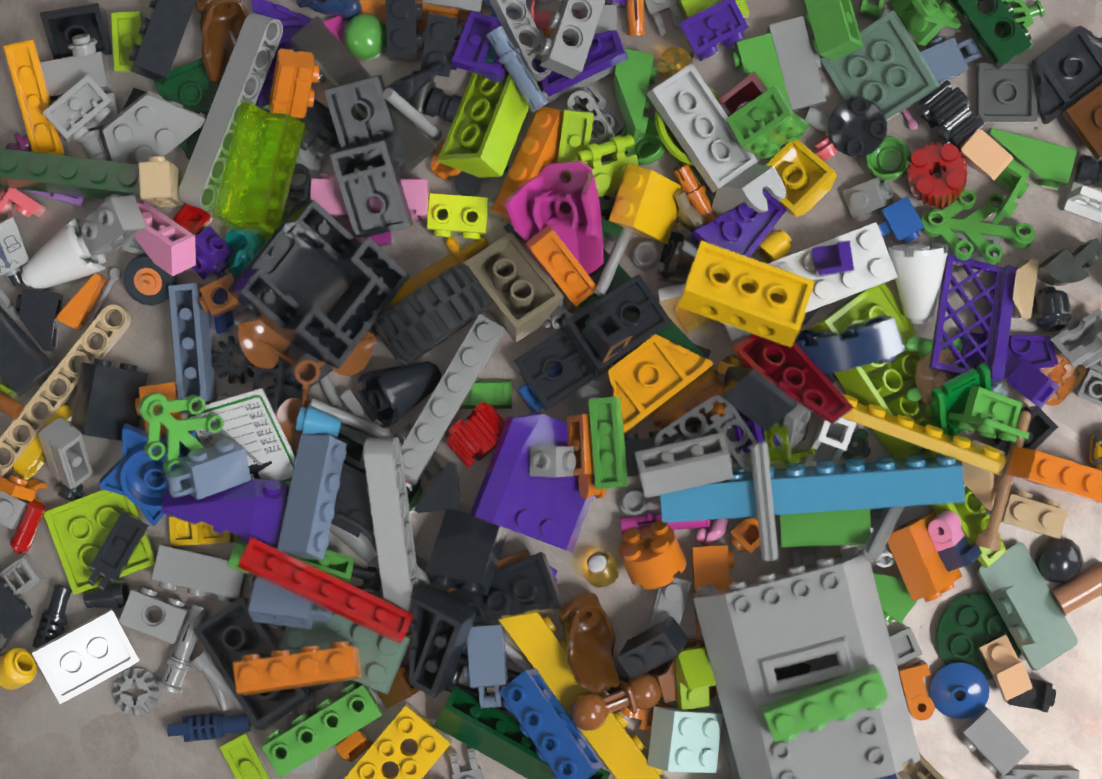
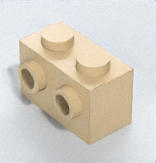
(1034, 516)

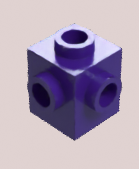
(211, 253)

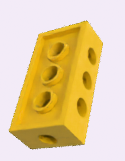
(746, 294)
(388, 747)

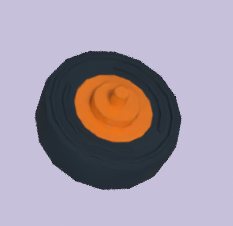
(147, 281)

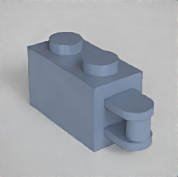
(946, 58)
(210, 470)
(280, 607)
(486, 662)

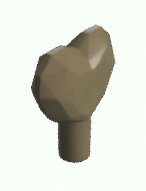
(687, 213)

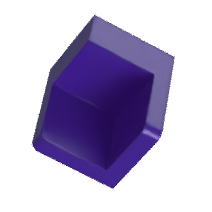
(833, 259)
(1032, 383)

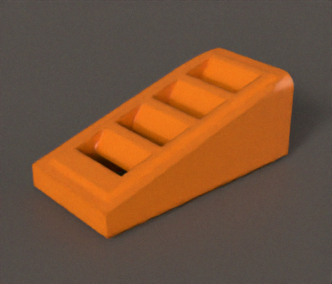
(78, 308)

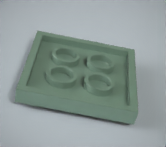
(884, 70)

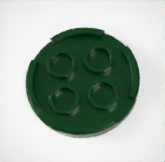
(967, 625)

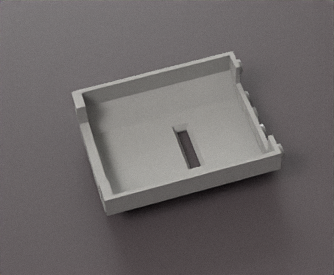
(788, 622)

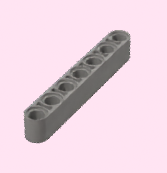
(239, 85)
(391, 521)

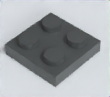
(1006, 93)

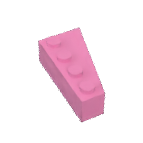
(328, 195)

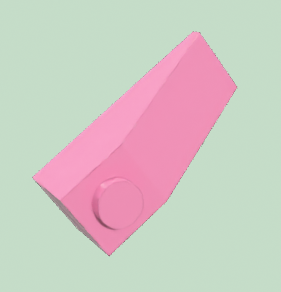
(166, 241)

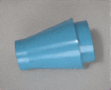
(315, 422)

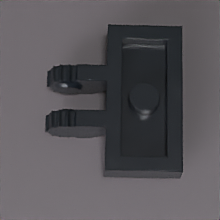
(319, 124)

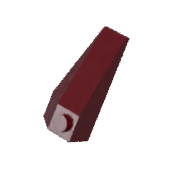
(794, 375)

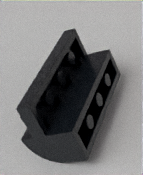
(20, 358)

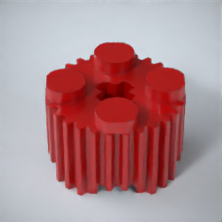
(936, 159)
(477, 435)

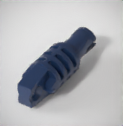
(209, 726)

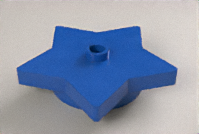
(139, 475)

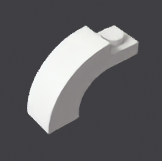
(830, 441)

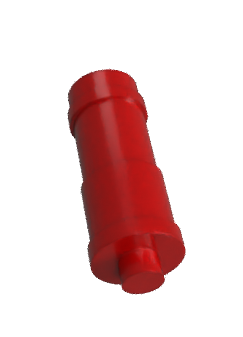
(27, 528)

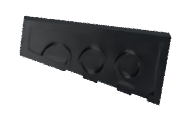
(516, 591)

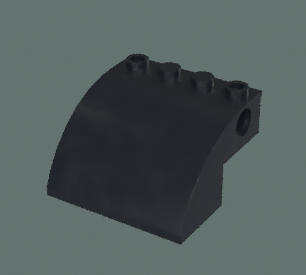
(318, 283)

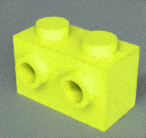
(457, 215)

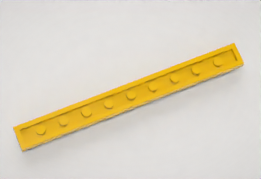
(905, 429)

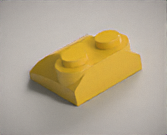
(804, 177)

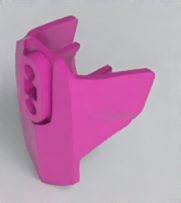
(548, 201)

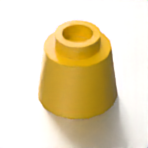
(774, 246)

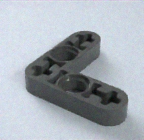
(720, 424)

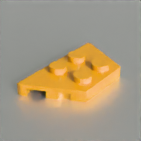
(652, 377)

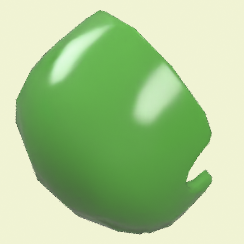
(365, 37)
(649, 145)
(889, 160)

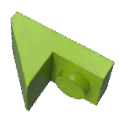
(693, 678)

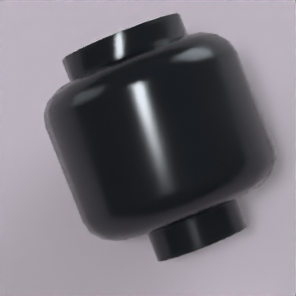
(1051, 309)

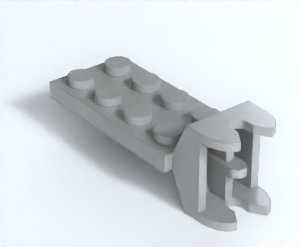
(711, 144)

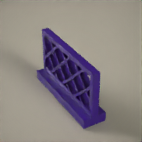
(998, 322)

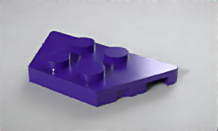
(292, 24)

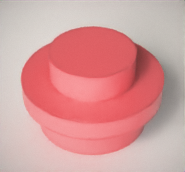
(824, 148)

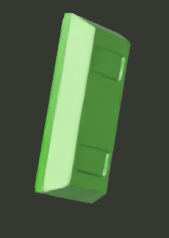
(493, 392)

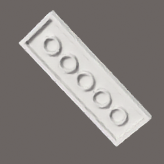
(871, 269)

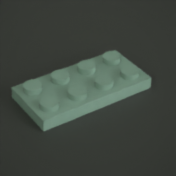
(378, 655)

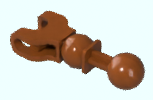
(643, 692)

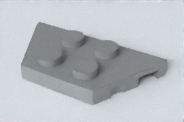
(149, 129)

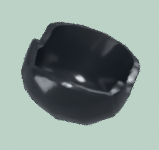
(1059, 560)

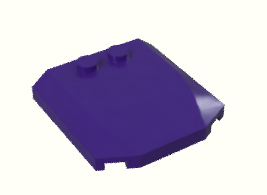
(528, 504)

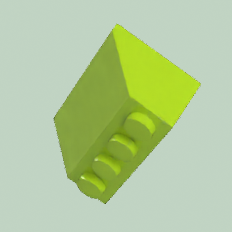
(485, 127)

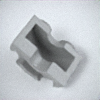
(1083, 343)

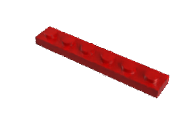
(325, 590)

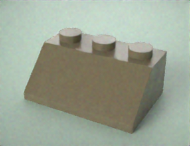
(517, 286)

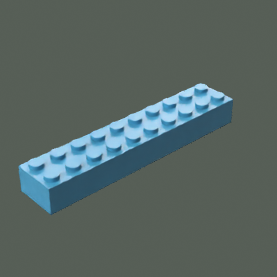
(825, 488)

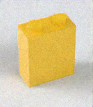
(646, 204)

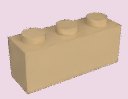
(160, 182)

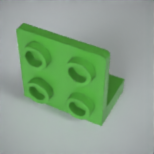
(766, 124)

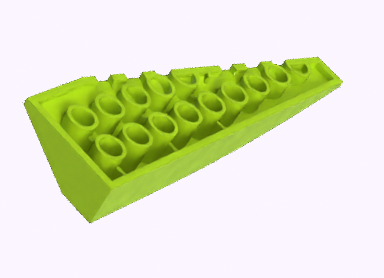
(886, 387)

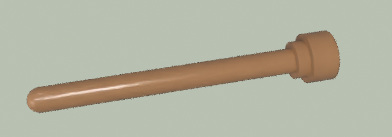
(990, 536)

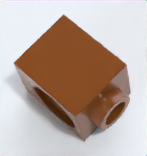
(207, 298)

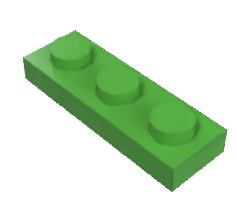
(608, 443)

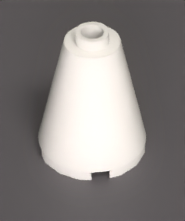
(62, 259)
(919, 277)

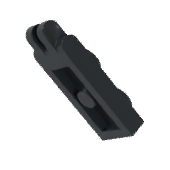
(117, 550)

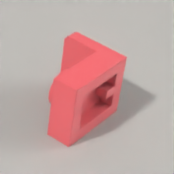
(25, 204)

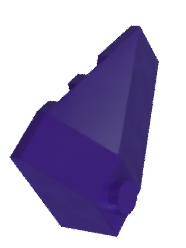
(246, 509)

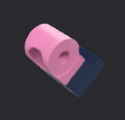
(951, 542)

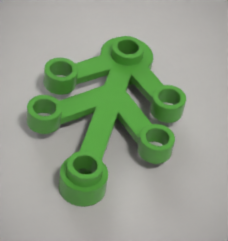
(974, 228)
(176, 429)

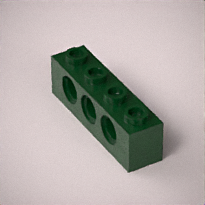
(982, 26)

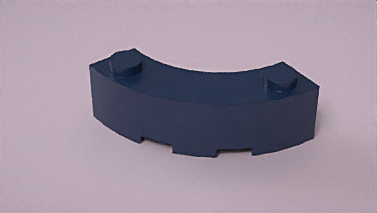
(858, 346)

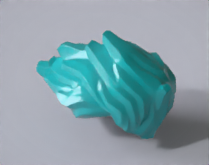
(244, 247)

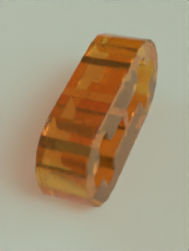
(1067, 385)

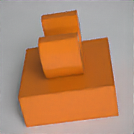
(353, 745)

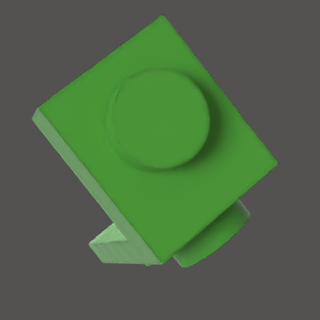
(1014, 180)

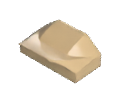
(1024, 289)

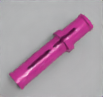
(631, 522)

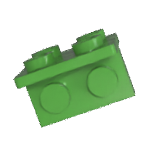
(926, 17)
(990, 415)

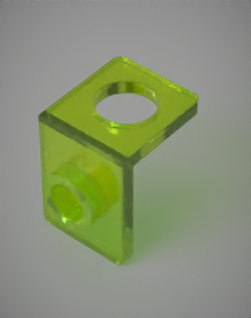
(785, 452)

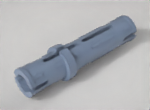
(520, 74)

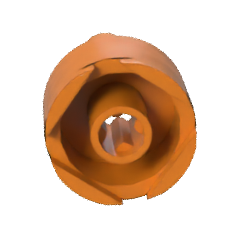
(652, 555)

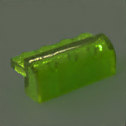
(258, 170)

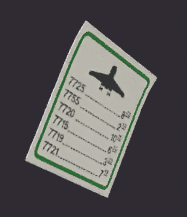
(256, 428)

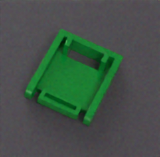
(954, 396)

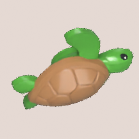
(926, 378)

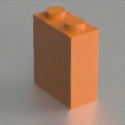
(919, 560)

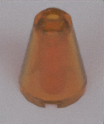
(688, 398)

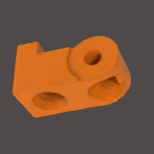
(914, 690)

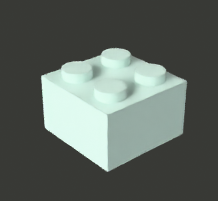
(684, 740)

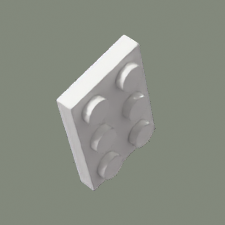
(85, 656)

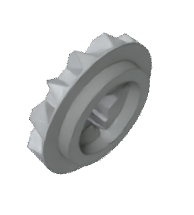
(145, 681)

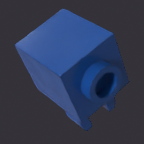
(900, 221)

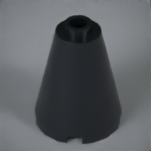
(678, 255)
(396, 390)

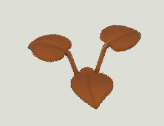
(263, 348)

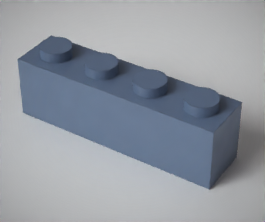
(192, 343)
(312, 496)

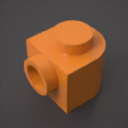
(745, 535)

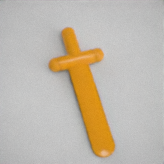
(456, 256)

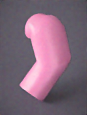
(710, 536)

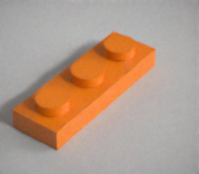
(562, 265)

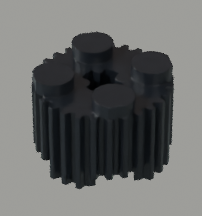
(950, 114)

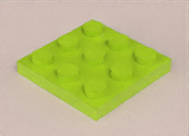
(82, 529)

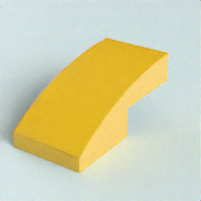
(187, 533)

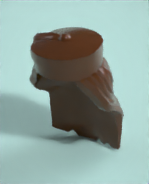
(220, 29)
(589, 643)

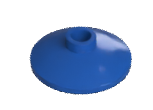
(957, 677)

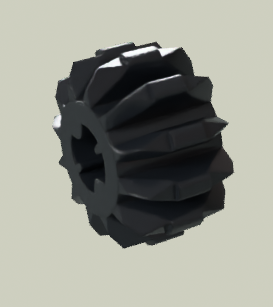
(230, 368)

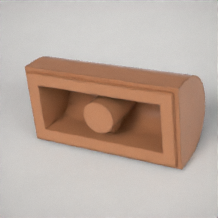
(1079, 590)

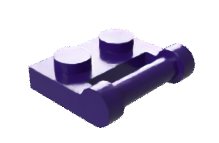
(474, 47)

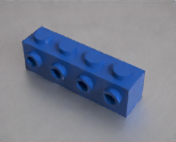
(549, 727)

